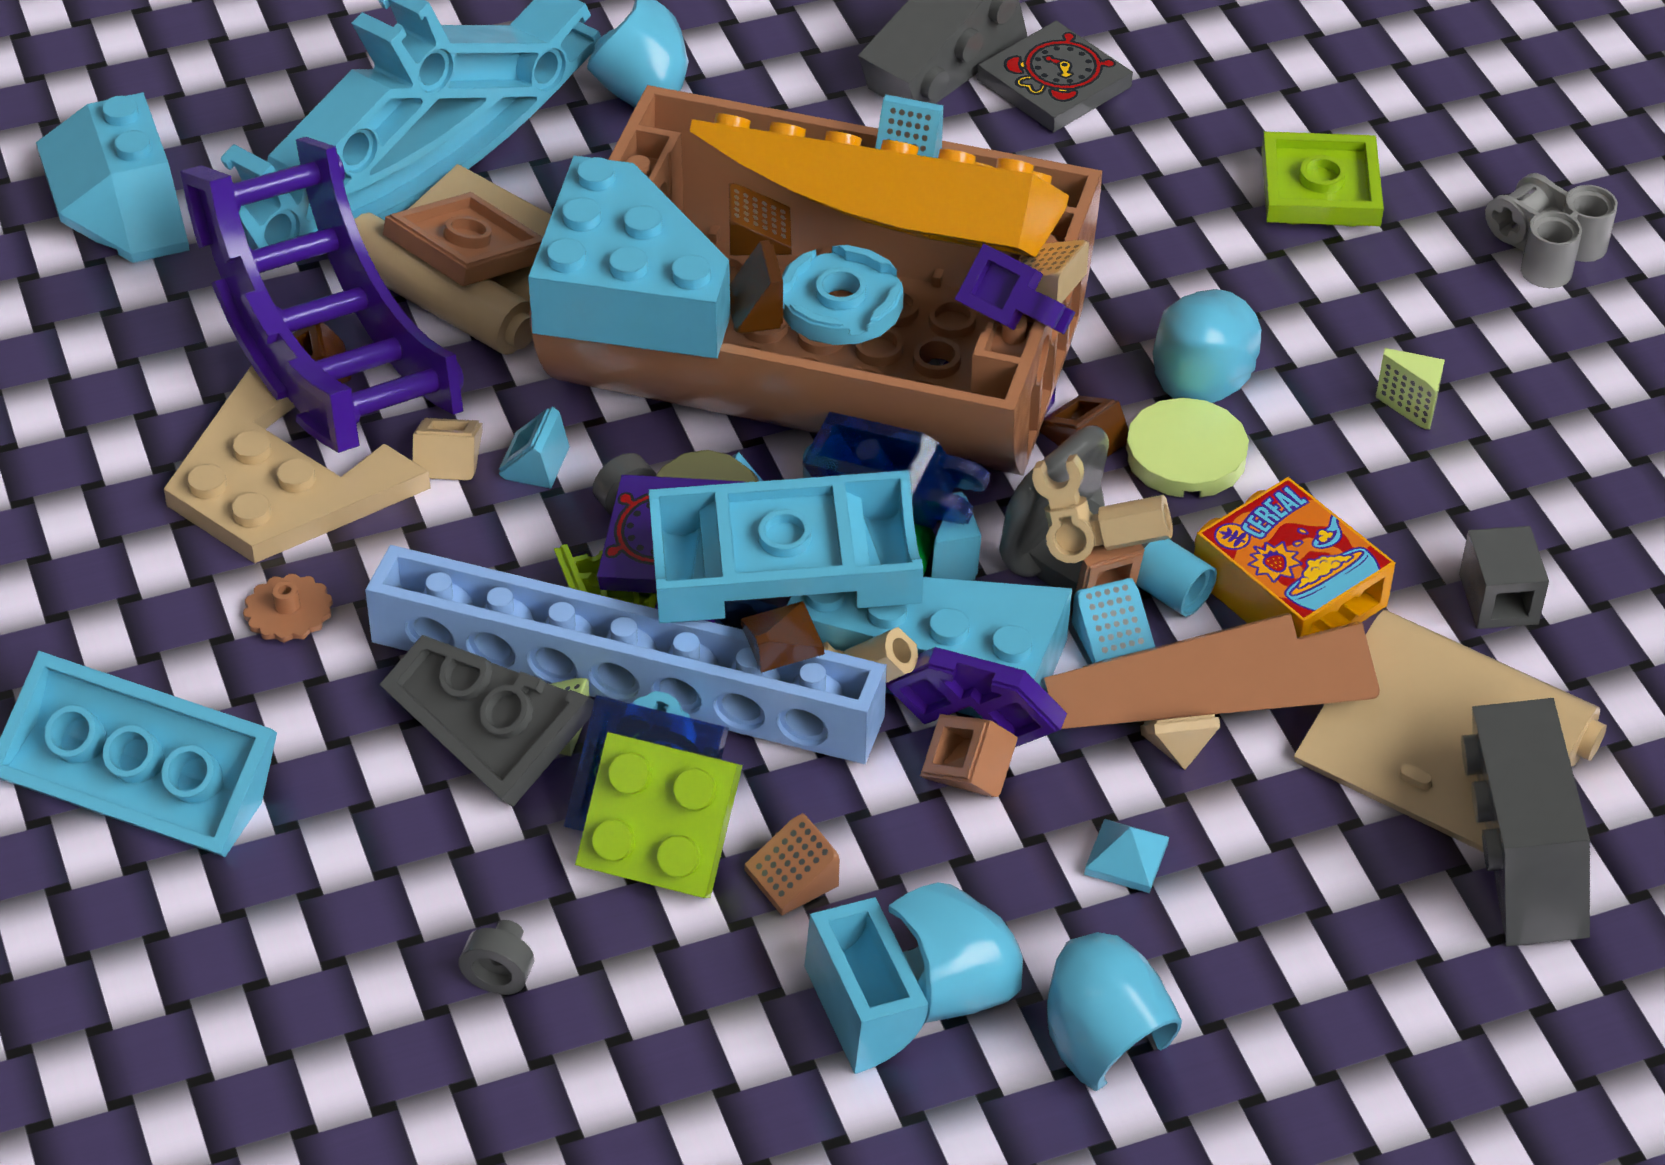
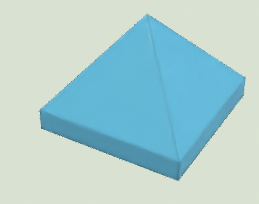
(1126, 855)

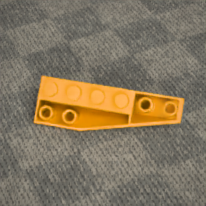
(896, 188)

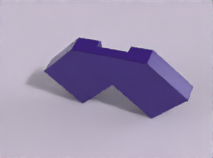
(999, 693)

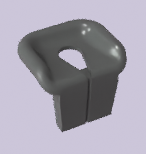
(1025, 523)

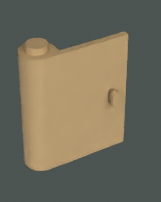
(487, 310)
(1409, 738)

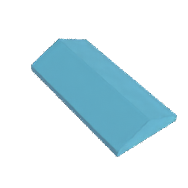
(136, 754)

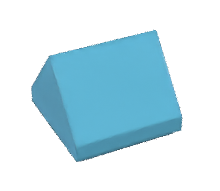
(537, 451)

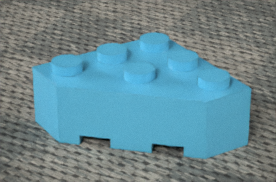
(627, 266)

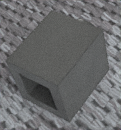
(1503, 577)

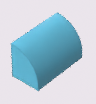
(864, 982)

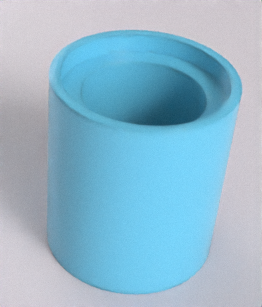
(1176, 576)

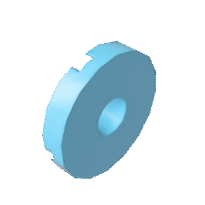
(848, 319)

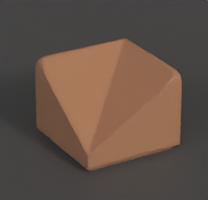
(969, 754)

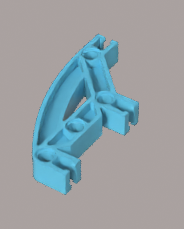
(423, 108)

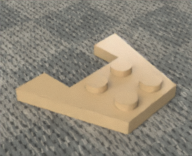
(268, 494)

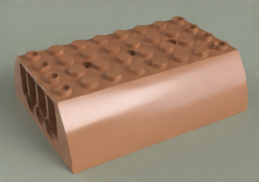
(976, 406)

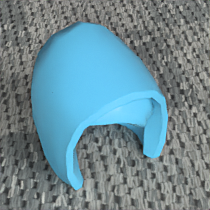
(641, 53)
(1206, 345)
(963, 951)
(1104, 1003)

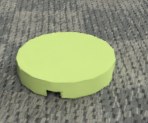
(1187, 447)

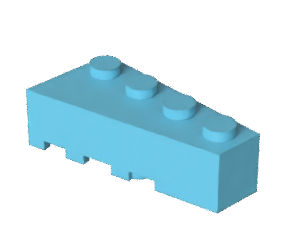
(974, 618)

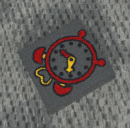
(1054, 76)

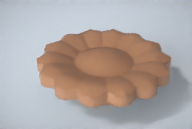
(287, 608)

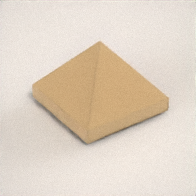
(1181, 737)

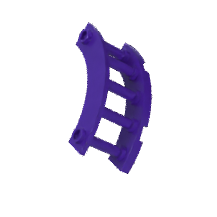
(265, 330)

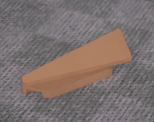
(1220, 673)

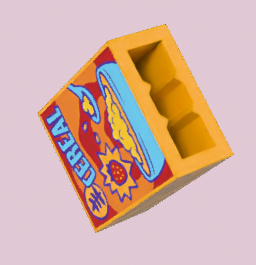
(1294, 558)

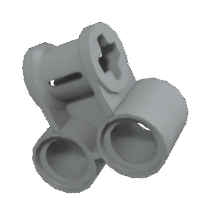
(1553, 226)

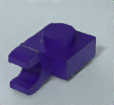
(1006, 291)

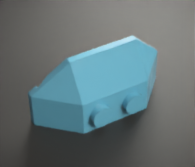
(115, 179)

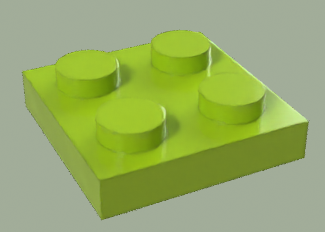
(1322, 179)
(658, 815)

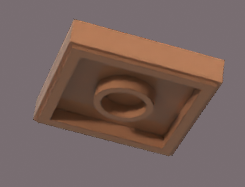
(464, 238)

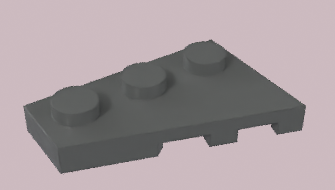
(486, 715)

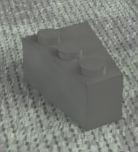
(938, 46)
(1532, 820)

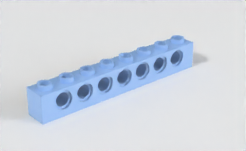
(564, 633)

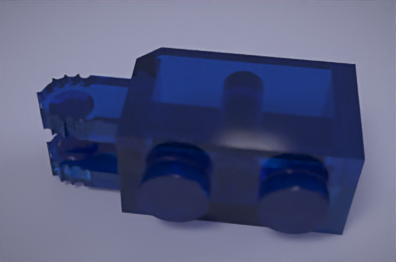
(863, 446)

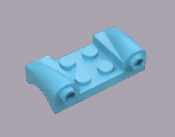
(784, 542)

